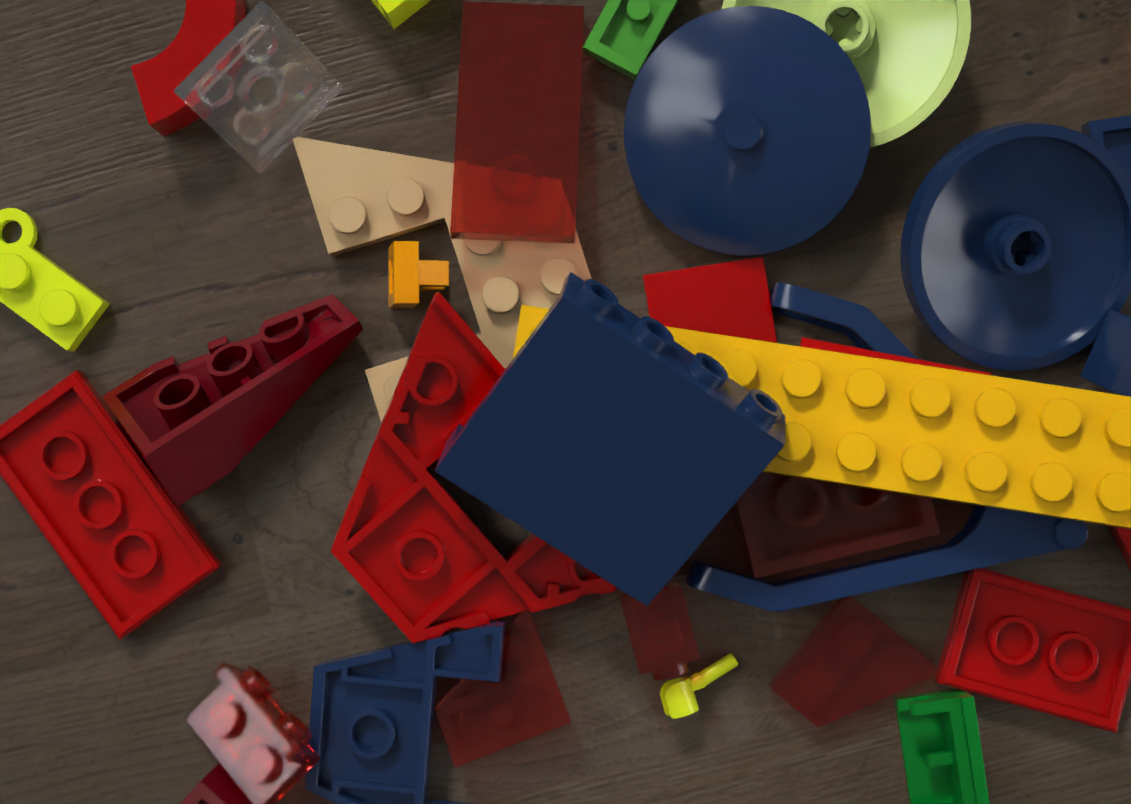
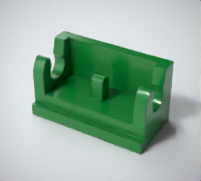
(941, 748)

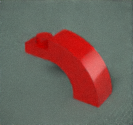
(202, 30)

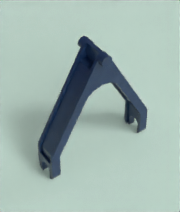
(986, 539)

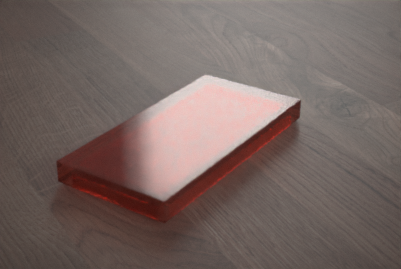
(517, 123)

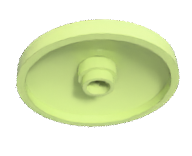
(900, 48)

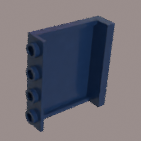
(614, 441)

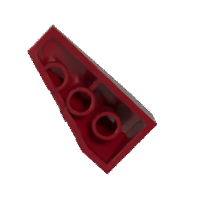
(211, 411)

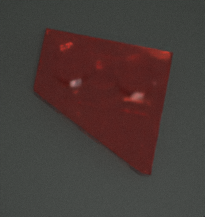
(848, 665)
(491, 715)

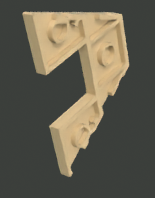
(379, 195)

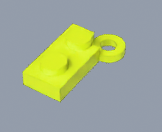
(42, 289)

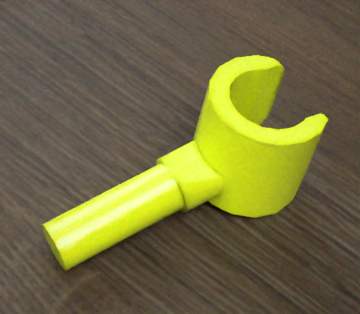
(678, 693)

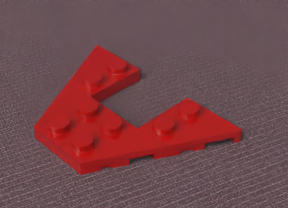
(408, 533)

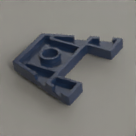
(378, 714)

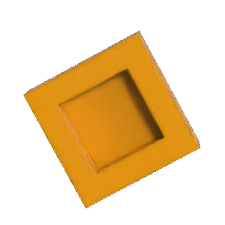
(410, 275)

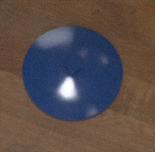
(747, 130)
(1019, 245)

